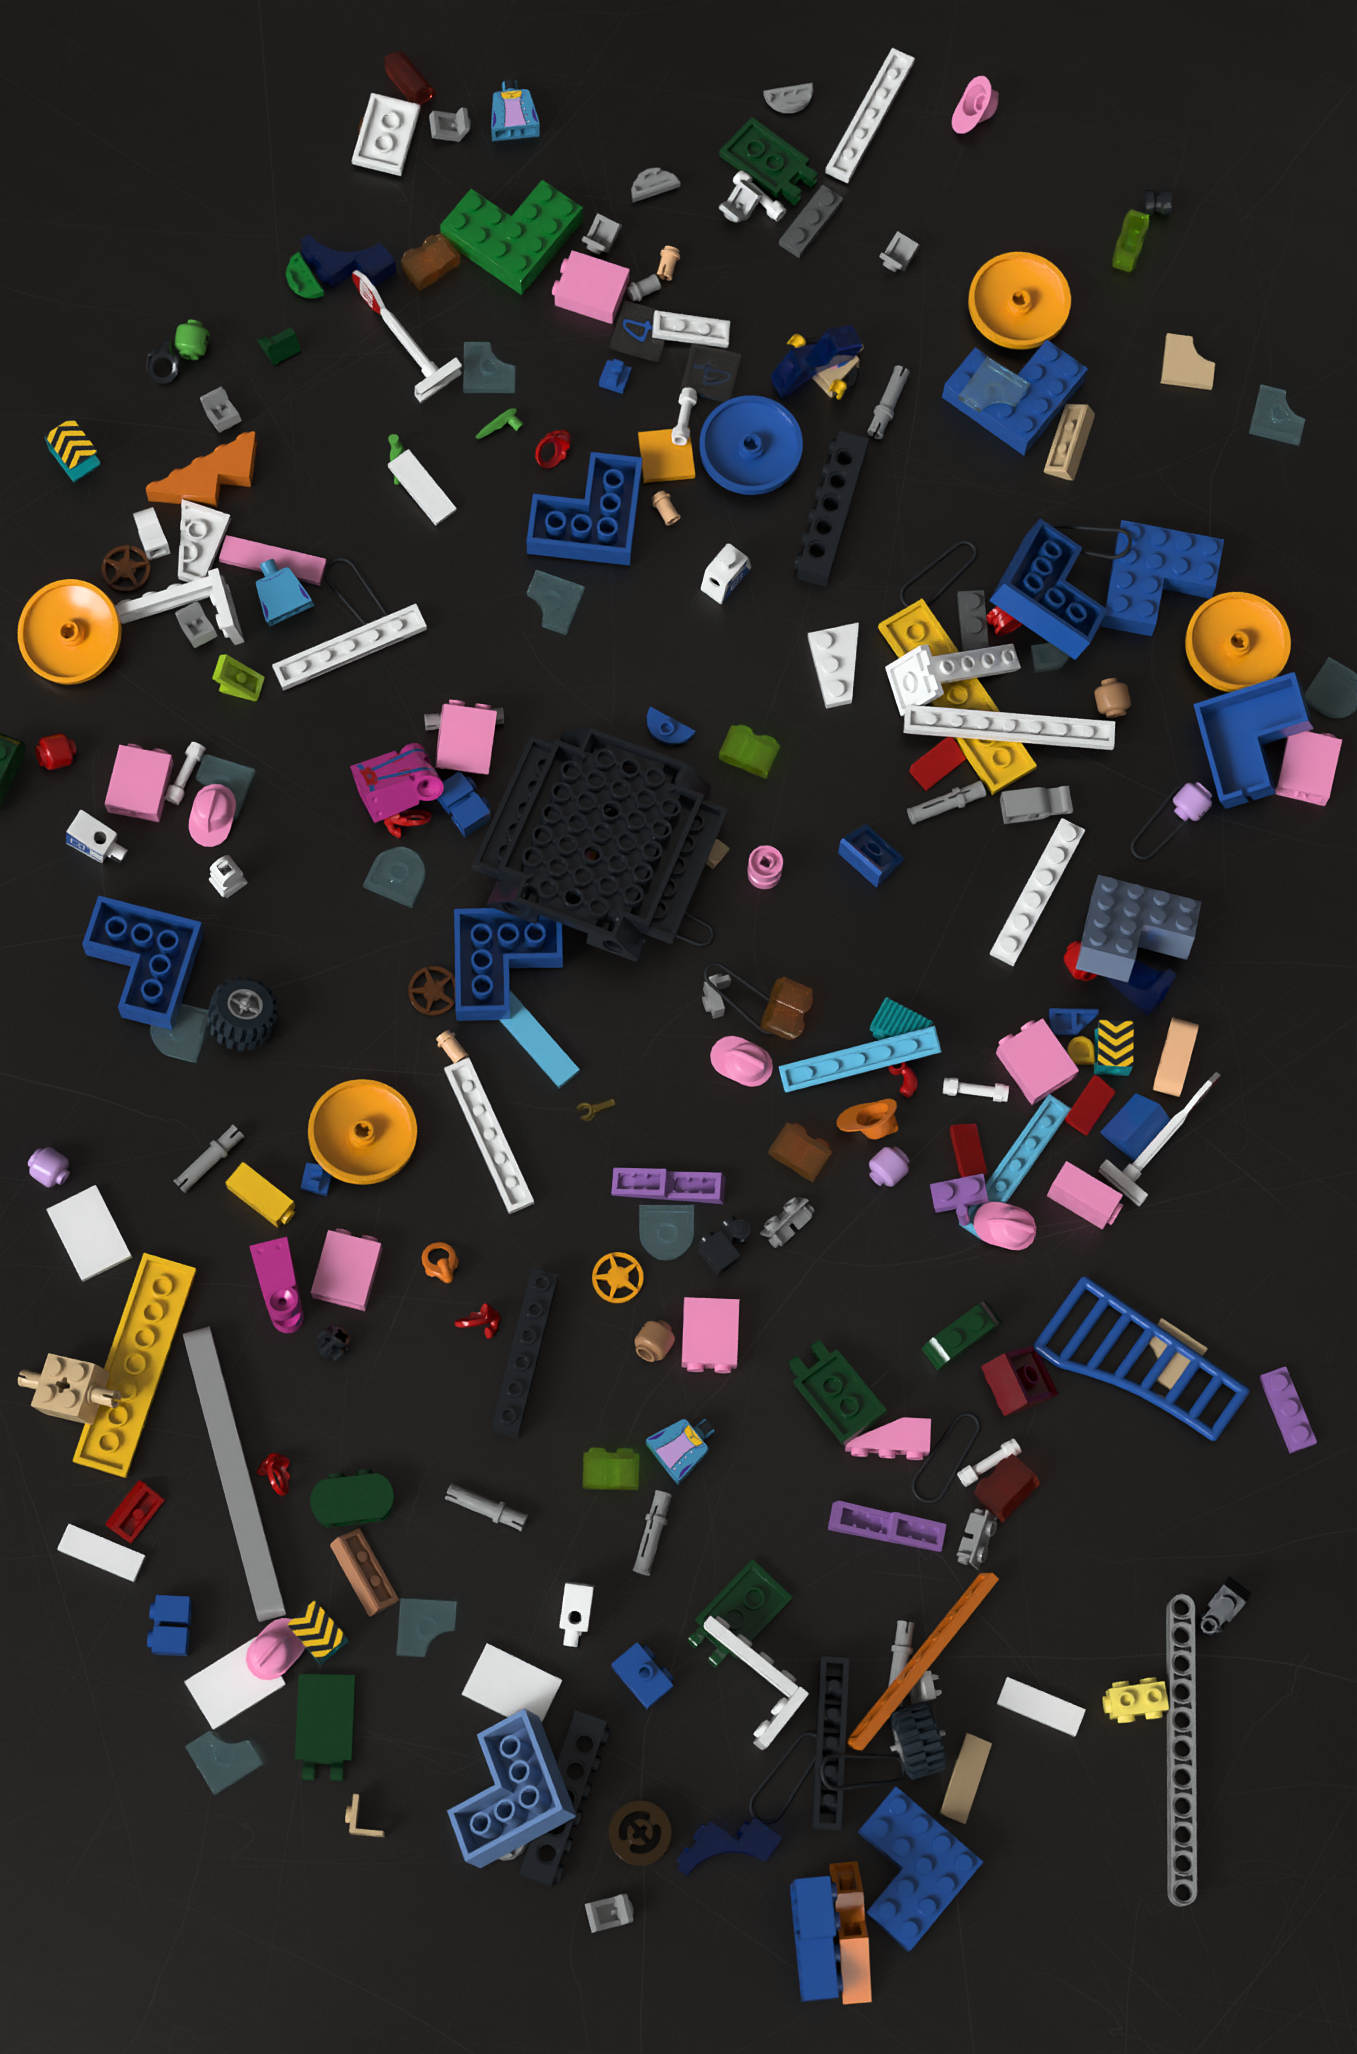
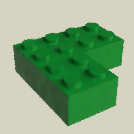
(514, 245)

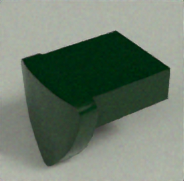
(280, 346)

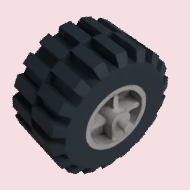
(242, 1013)
(918, 1740)

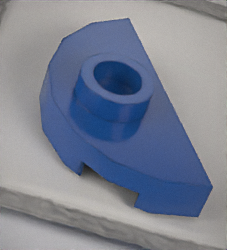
(667, 730)

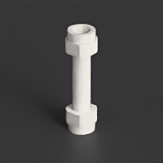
(774, 209)
(687, 400)
(194, 754)
(952, 1087)
(970, 1474)

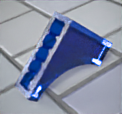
(1145, 986)

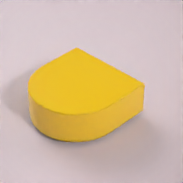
(1081, 1051)

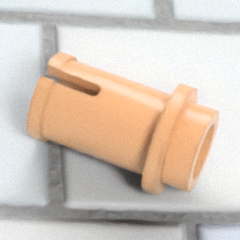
(668, 261)
(665, 507)
(451, 1046)

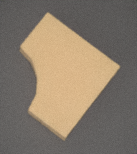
(1184, 365)
(1178, 1362)

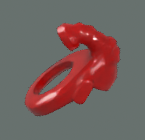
(562, 442)
(402, 819)
(486, 1315)
(278, 1464)

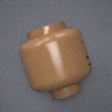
(1112, 698)
(654, 1340)

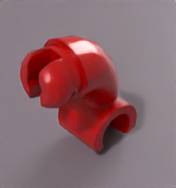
(910, 1081)

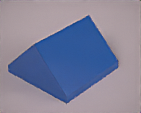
(870, 854)
(1136, 1126)

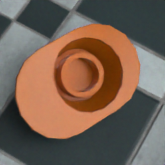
(872, 1119)

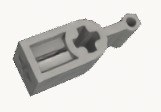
(1035, 803)

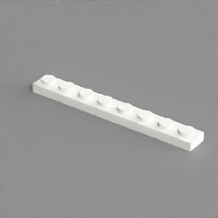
(1009, 727)

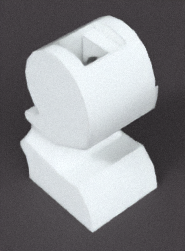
(226, 876)

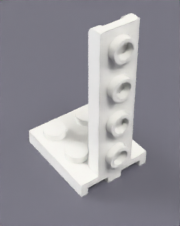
(181, 594)
(919, 676)
(763, 1665)

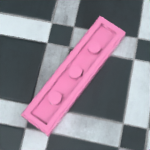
(252, 554)

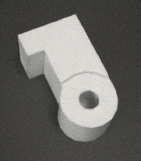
(151, 533)

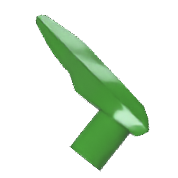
(500, 421)
(396, 450)

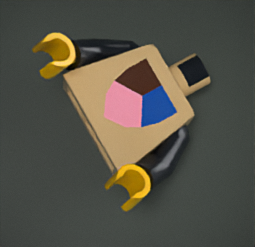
(837, 378)

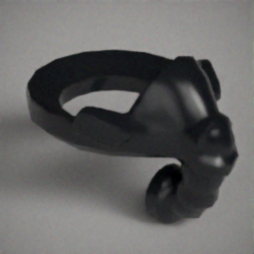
(165, 350)

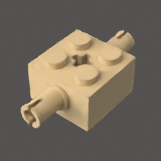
(70, 1389)

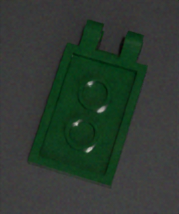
(769, 161)
(837, 1393)
(745, 1605)
(325, 1722)

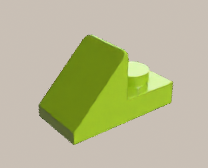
(237, 678)

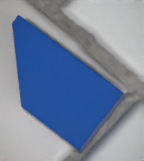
(1070, 1021)

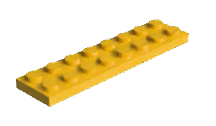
(994, 761)
(136, 1363)

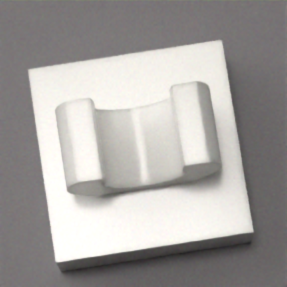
(924, 1689)

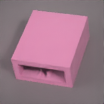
(591, 286)
(465, 738)
(1308, 767)
(139, 782)
(1036, 1060)
(1085, 1196)
(347, 1269)
(710, 1334)

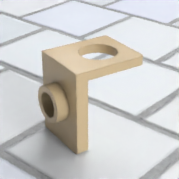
(352, 1814)

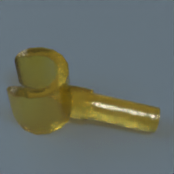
(594, 1108)

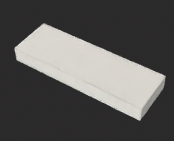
(691, 329)
(422, 487)
(101, 1553)
(1041, 1706)

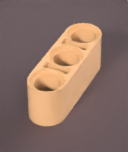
(1175, 1057)

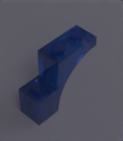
(337, 265)
(804, 362)
(755, 1841)

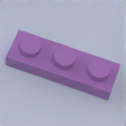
(1288, 1410)

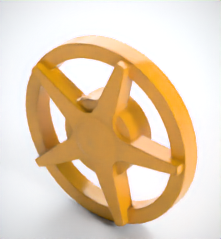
(617, 1277)

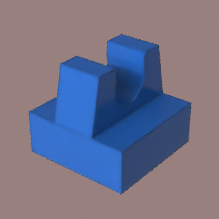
(615, 376)
(316, 1180)

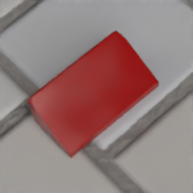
(937, 763)
(1090, 1105)
(968, 1150)
(135, 1511)

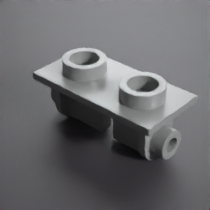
(794, 1213)
(975, 1550)

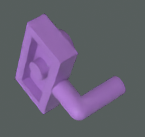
(959, 1195)

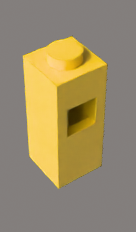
(261, 1195)

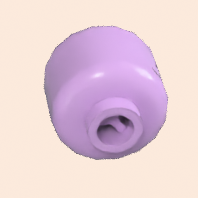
(1192, 801)
(888, 1166)
(48, 1167)

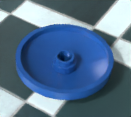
(751, 445)

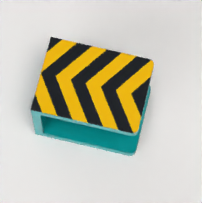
(72, 449)
(1113, 1047)
(318, 1632)

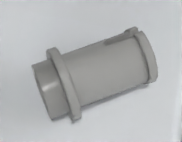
(643, 288)

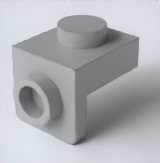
(450, 125)
(741, 202)
(601, 234)
(899, 252)
(220, 409)
(195, 624)
(712, 1000)
(609, 1912)

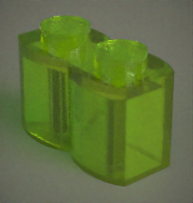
(1130, 240)
(749, 751)
(610, 1470)

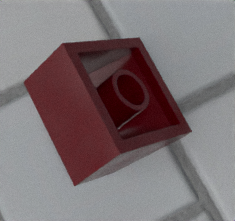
(1019, 1380)

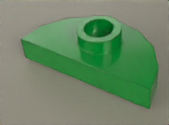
(302, 279)

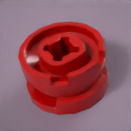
(1002, 621)

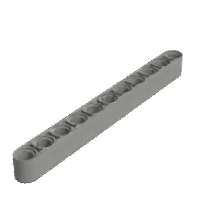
(234, 1474)
(1175, 1762)

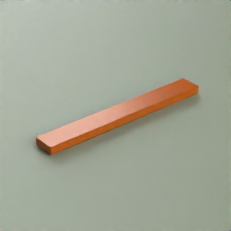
(921, 1661)

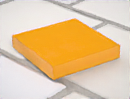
(664, 459)

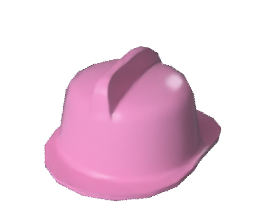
(975, 106)
(212, 815)
(741, 1061)
(1005, 1225)
(274, 1650)

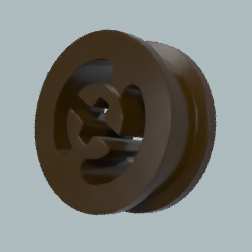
(623, 1847)

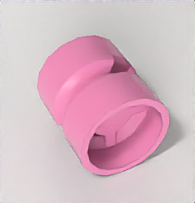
(765, 867)

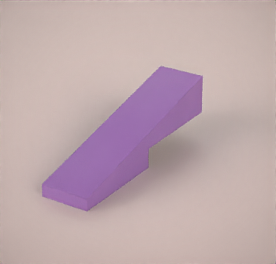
(667, 1185)
(886, 1526)

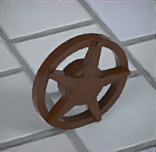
(126, 568)
(432, 990)

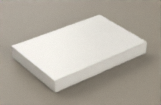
(386, 134)
(89, 1233)
(510, 1684)
(229, 1687)

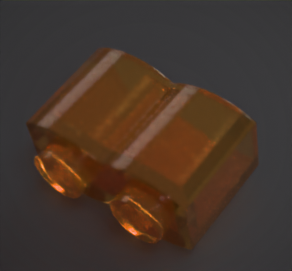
(430, 261)
(787, 1009)
(800, 1152)

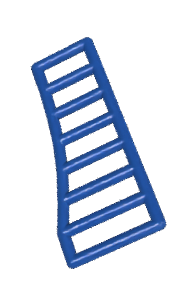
(1118, 1378)

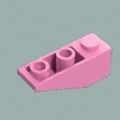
(899, 1437)

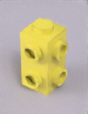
(1128, 1701)

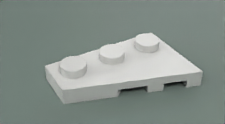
(200, 539)
(835, 662)

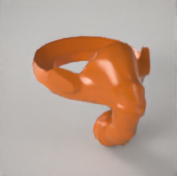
(445, 1266)

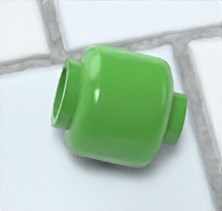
(191, 340)

